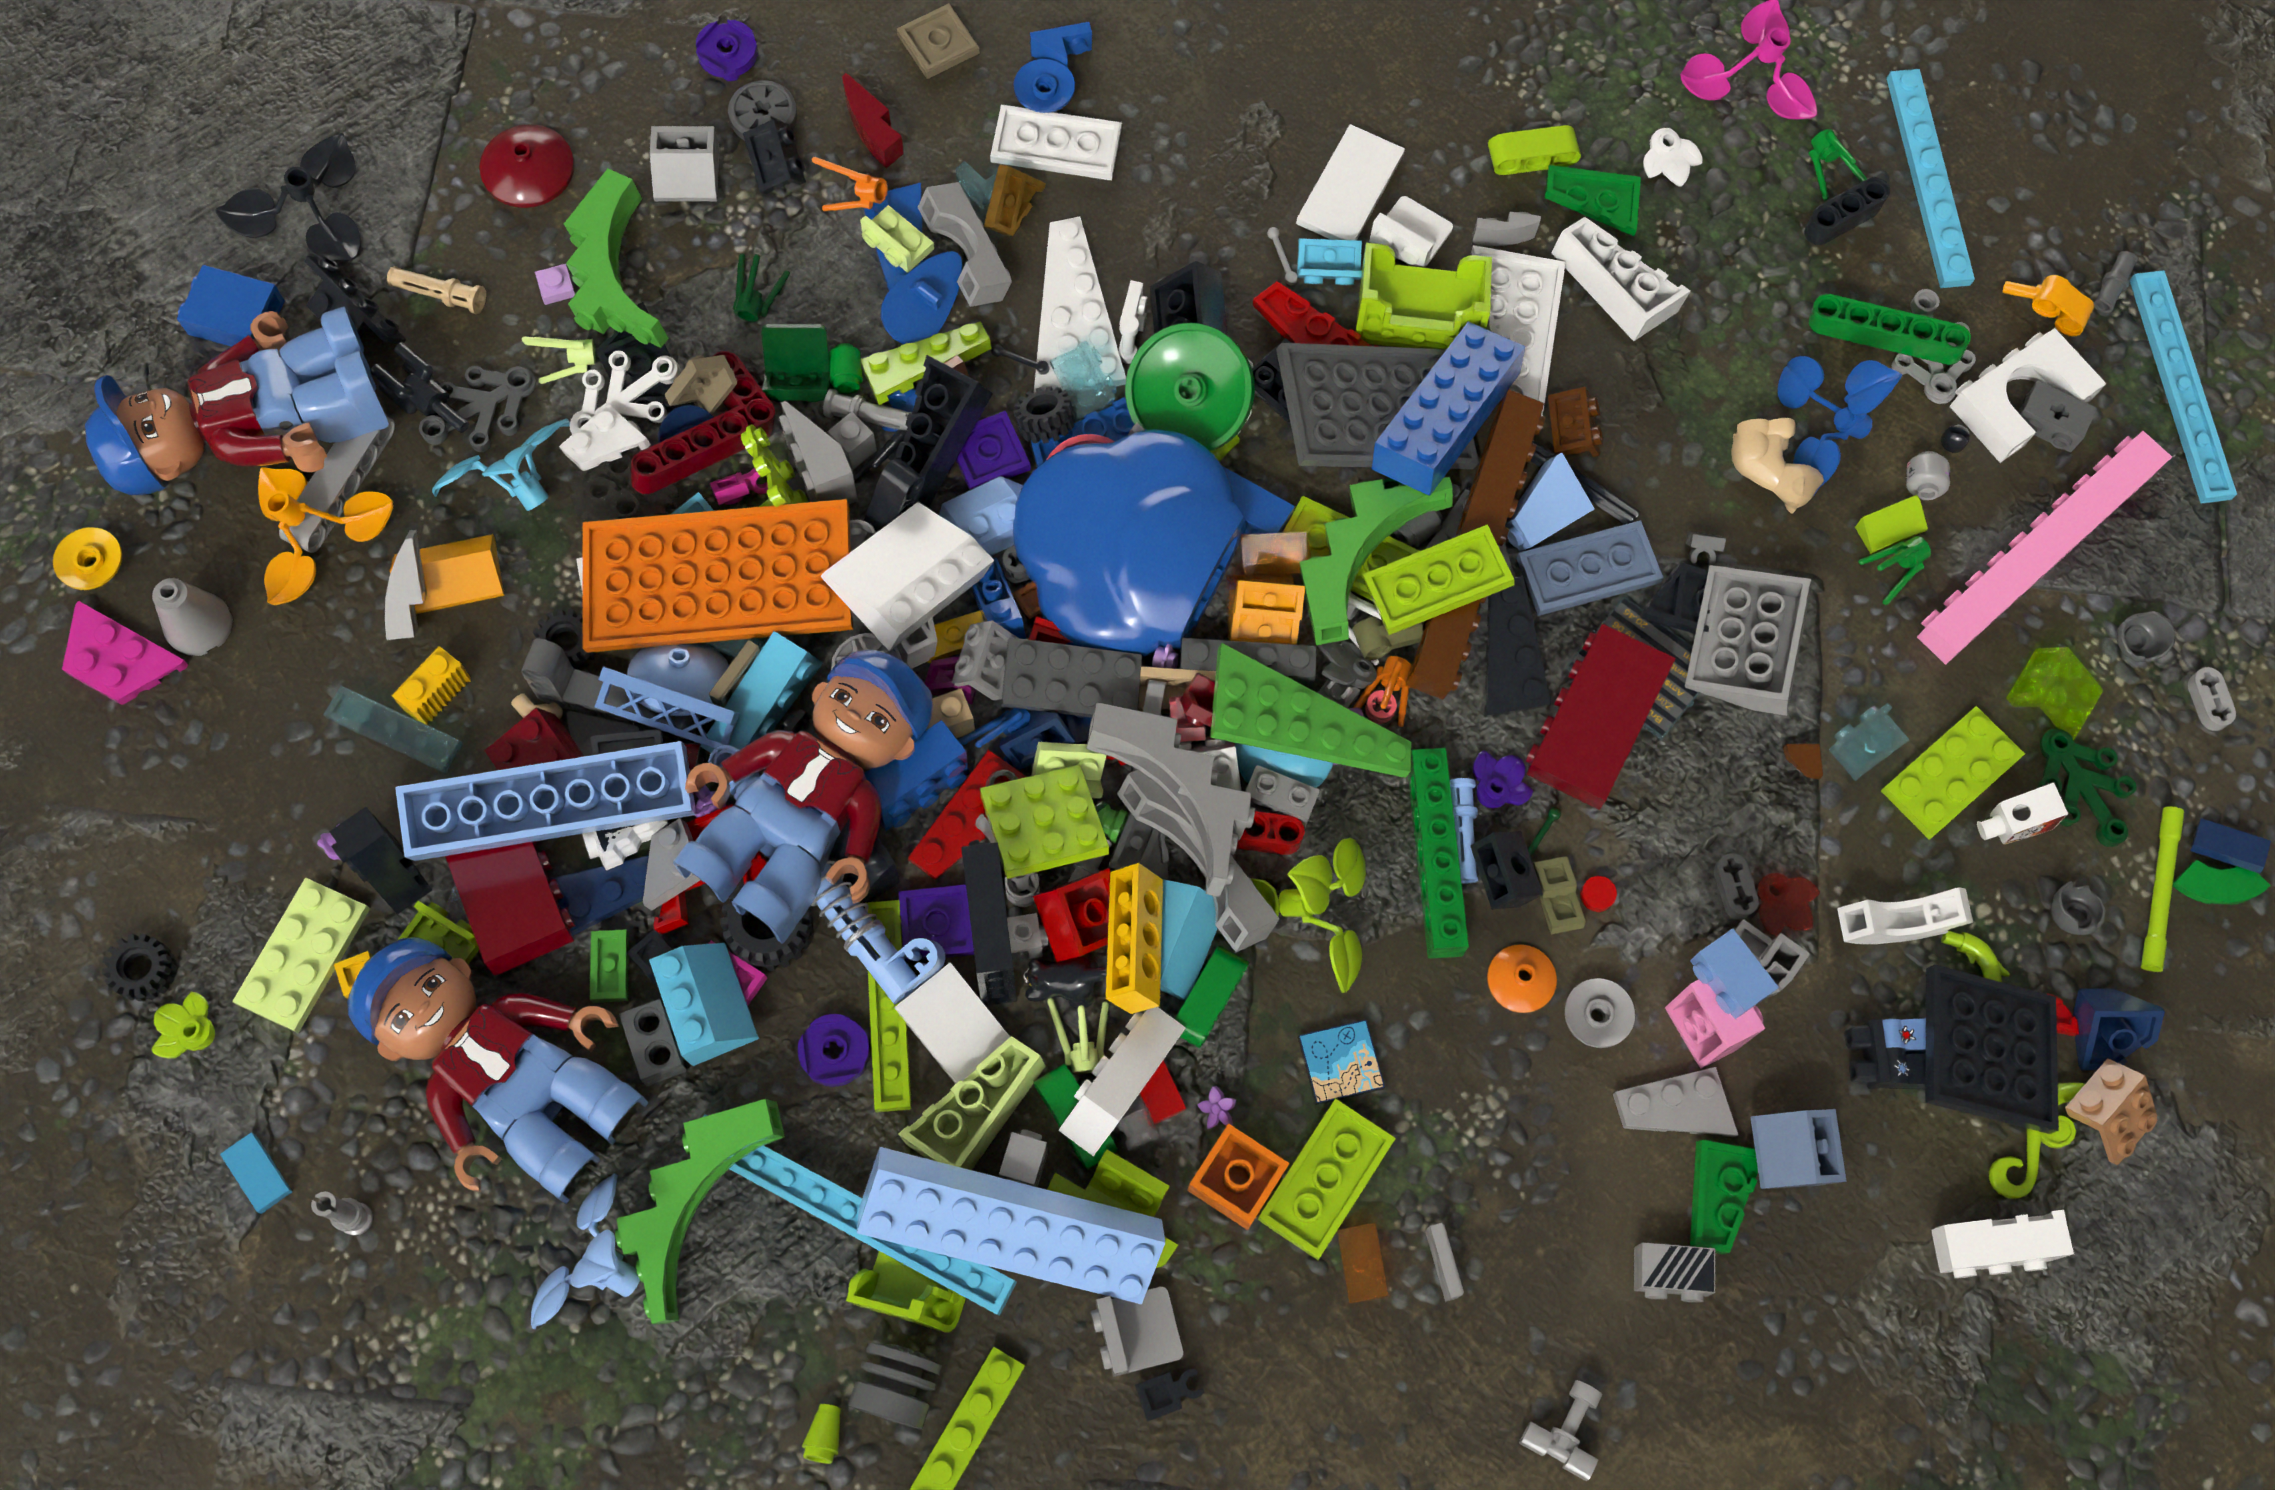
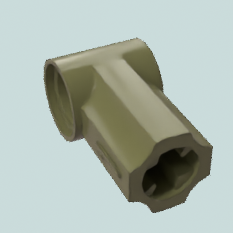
(1376, 642)

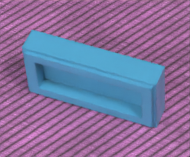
(256, 1173)

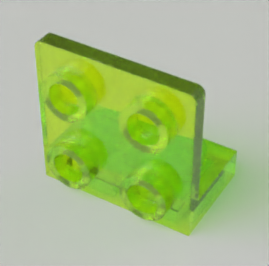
(2059, 686)

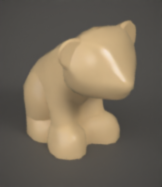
(1759, 457)

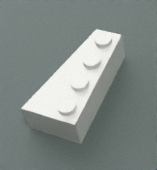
(1618, 279)
(1120, 1078)

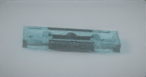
(393, 729)

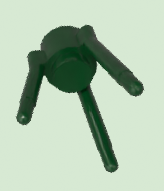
(749, 303)

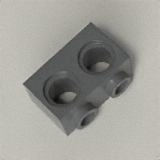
(647, 1044)

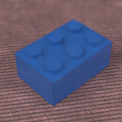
(917, 781)

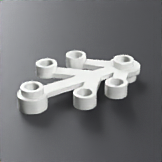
(621, 399)

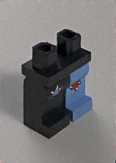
(1891, 1052)

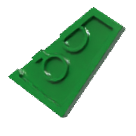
(1596, 194)
(1720, 1191)

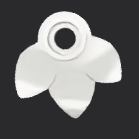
(1672, 160)

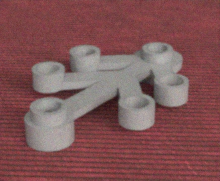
(1936, 377)

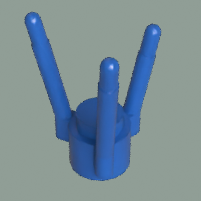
(1007, 723)

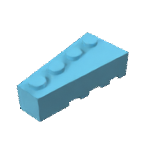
(767, 691)

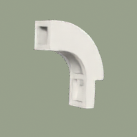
(1905, 920)

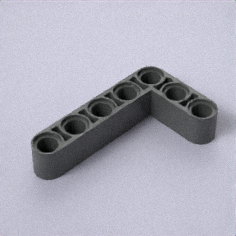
(557, 682)

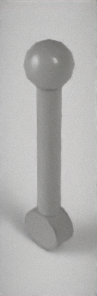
(1290, 277)

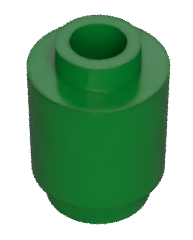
(845, 368)

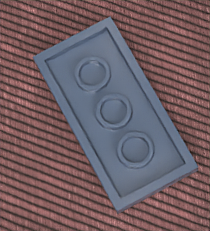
(1589, 568)

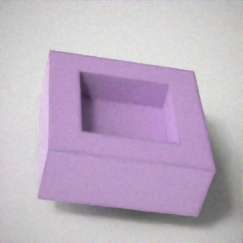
(555, 284)

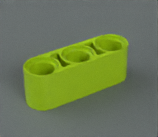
(1534, 150)

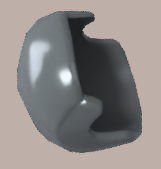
(2146, 636)
(2077, 910)

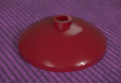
(531, 177)

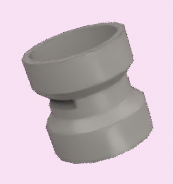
(1019, 884)

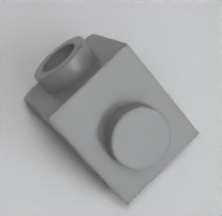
(1027, 935)

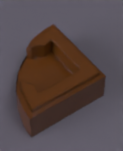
(1805, 758)

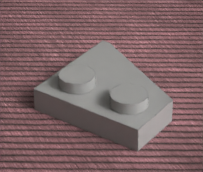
(662, 877)

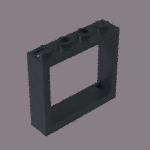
(989, 923)

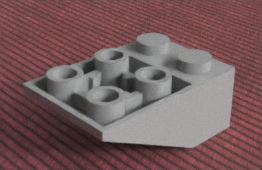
(817, 458)

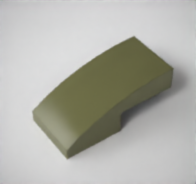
(1559, 895)

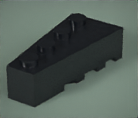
(940, 423)

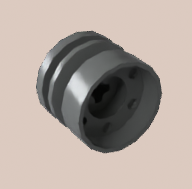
(895, 1385)

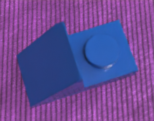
(1060, 42)

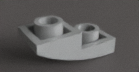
(1517, 229)

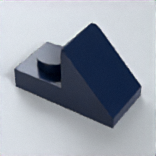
(1042, 727)

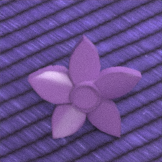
(1217, 1107)

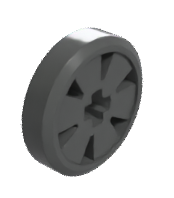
(761, 96)

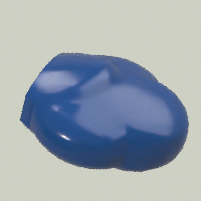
(1128, 539)

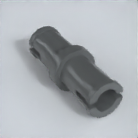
(2115, 281)

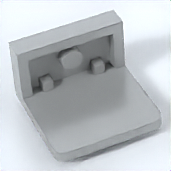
(1137, 1333)

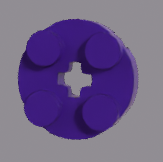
(729, 64)
(849, 1063)

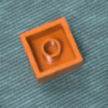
(1238, 1176)

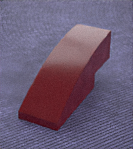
(872, 123)

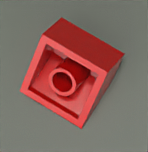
(1076, 915)

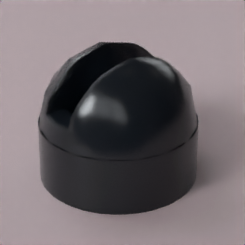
(1955, 438)

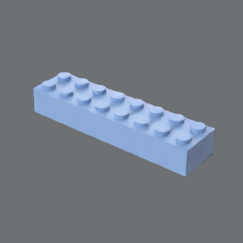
(544, 801)
(1010, 1226)

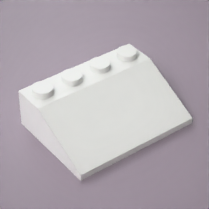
(907, 573)

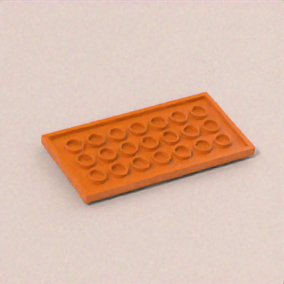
(713, 576)

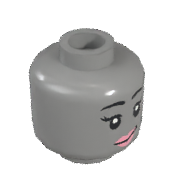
(1928, 475)

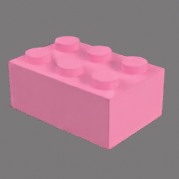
(1707, 1028)

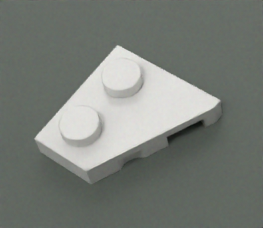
(602, 439)

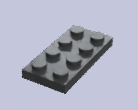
(1068, 677)

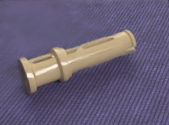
(449, 291)

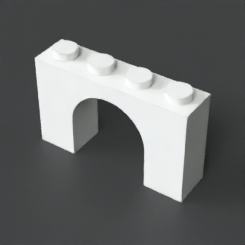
(1986, 404)

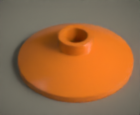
(1512, 991)

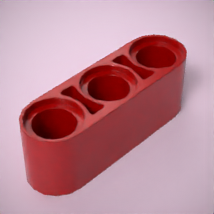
(1270, 840)

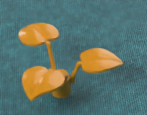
(278, 490)

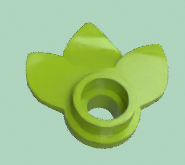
(183, 1027)

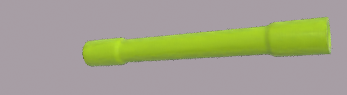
(2155, 941)

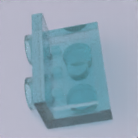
(1869, 742)

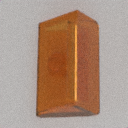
(1274, 552)
(1362, 1263)

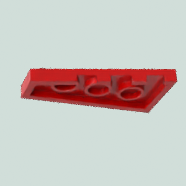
(1299, 321)
(956, 824)

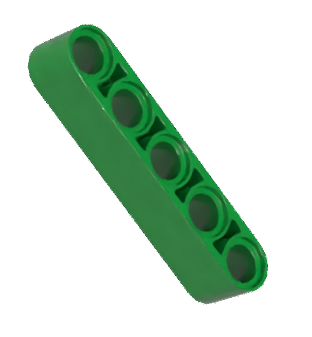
(1904, 327)

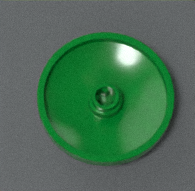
(1191, 384)

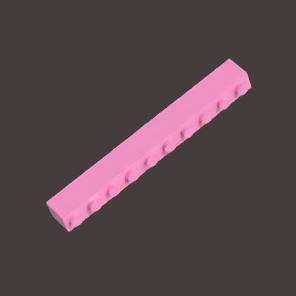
(2043, 547)

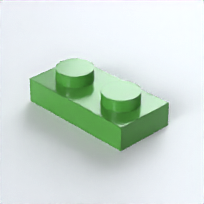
(609, 966)

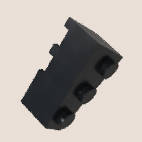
(379, 859)

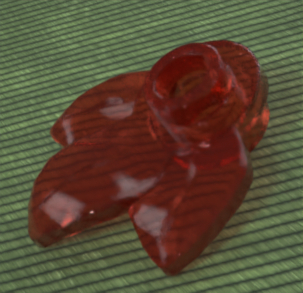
(1790, 906)

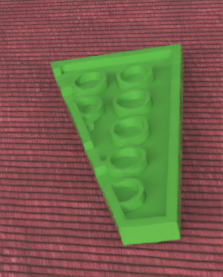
(1281, 715)

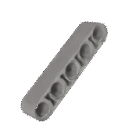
(338, 481)

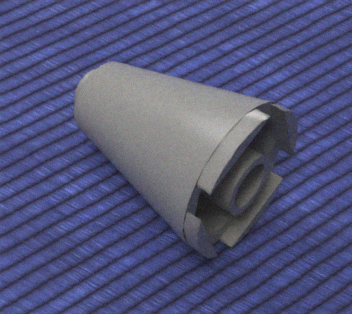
(191, 617)

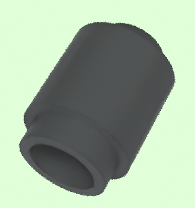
(1419, 529)

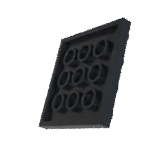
(1991, 1049)

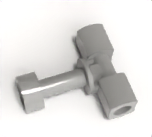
(1561, 1442)

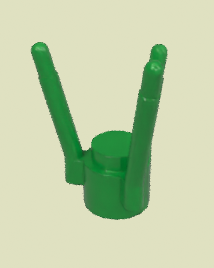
(1829, 148)
(1907, 554)

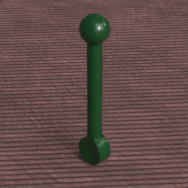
(1554, 814)

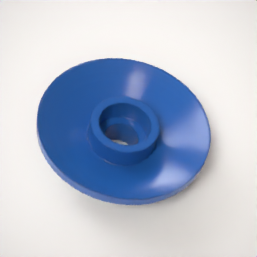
(1040, 76)

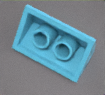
(1186, 936)

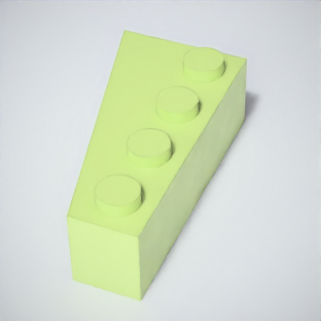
(975, 1109)

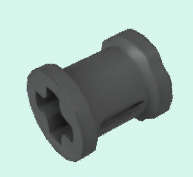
(1009, 559)

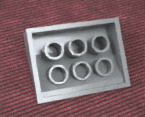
(1751, 638)

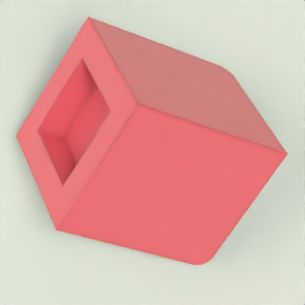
(1188, 730)

